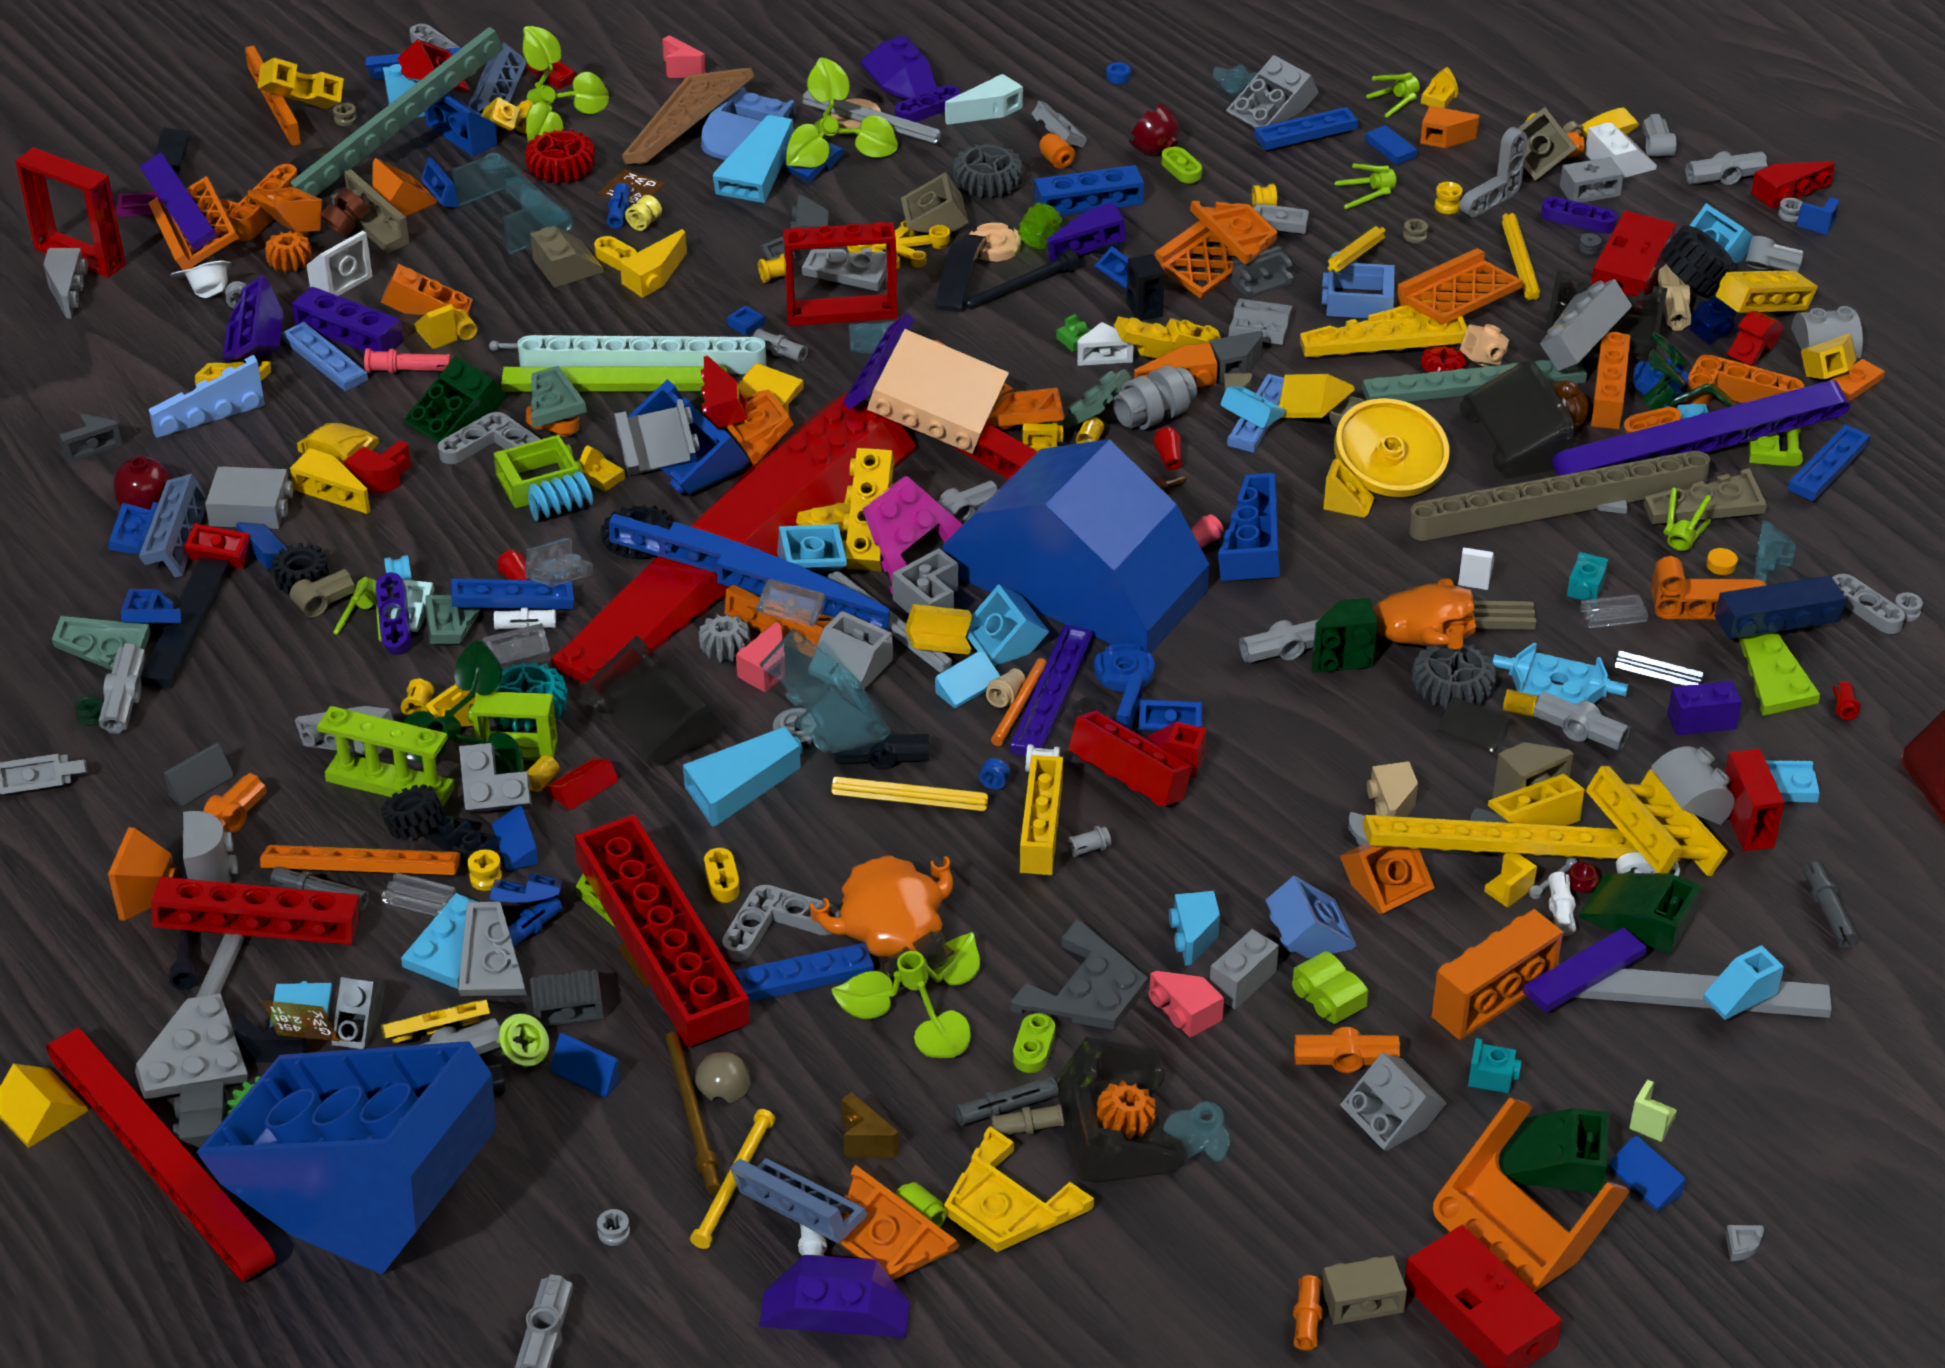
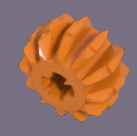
(288, 251)
(1126, 1109)

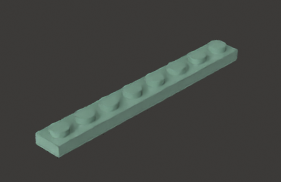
(1456, 382)

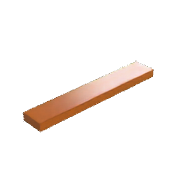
(276, 102)
(361, 859)

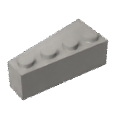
(1584, 323)

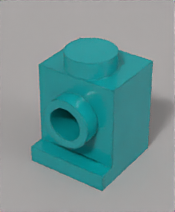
(1587, 577)
(1493, 1067)

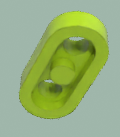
(1181, 165)
(1037, 1036)

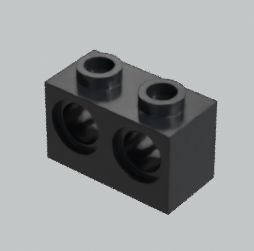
(1145, 287)

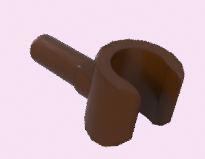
(1165, 485)

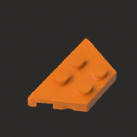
(1237, 228)
(1027, 407)
(764, 425)
(892, 1230)

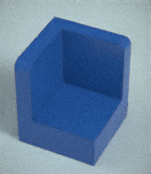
(1818, 218)

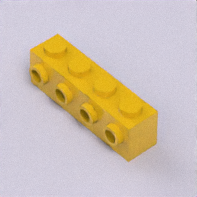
(872, 476)

